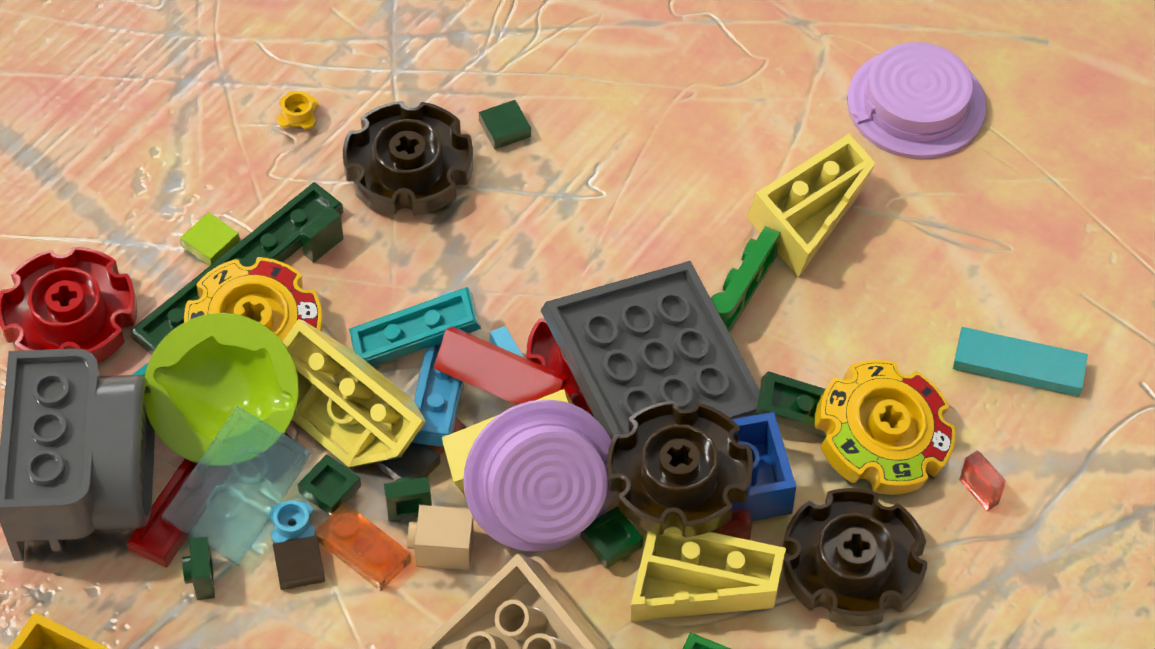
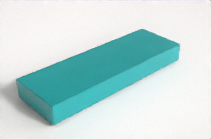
(414, 327)
(1020, 361)

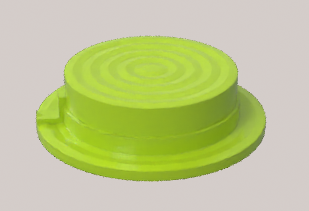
(208, 371)

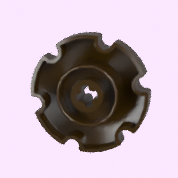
(408, 158)
(679, 468)
(858, 587)

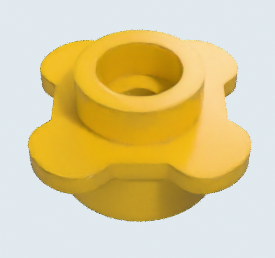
(297, 102)

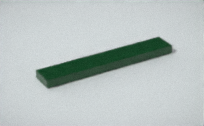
(273, 239)

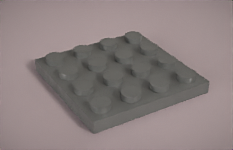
(650, 345)

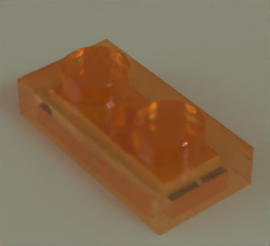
(362, 546)

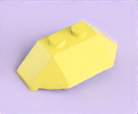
(349, 401)

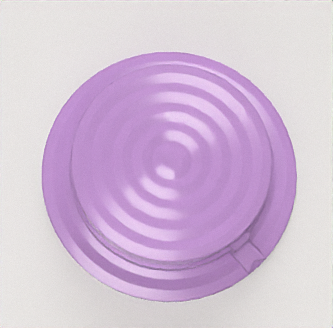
(917, 101)
(538, 475)

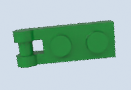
(743, 283)

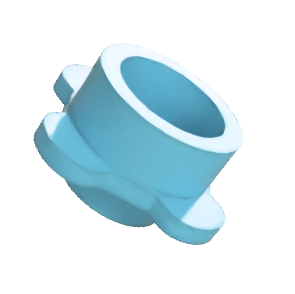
(292, 511)

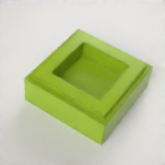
(209, 239)

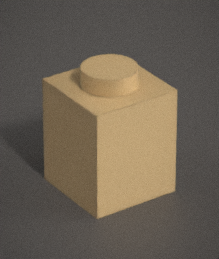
(442, 537)

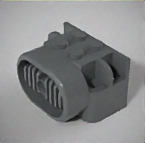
(72, 449)

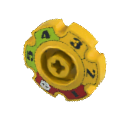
(263, 292)
(885, 427)

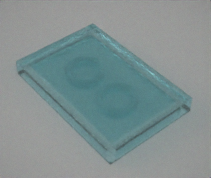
(237, 485)

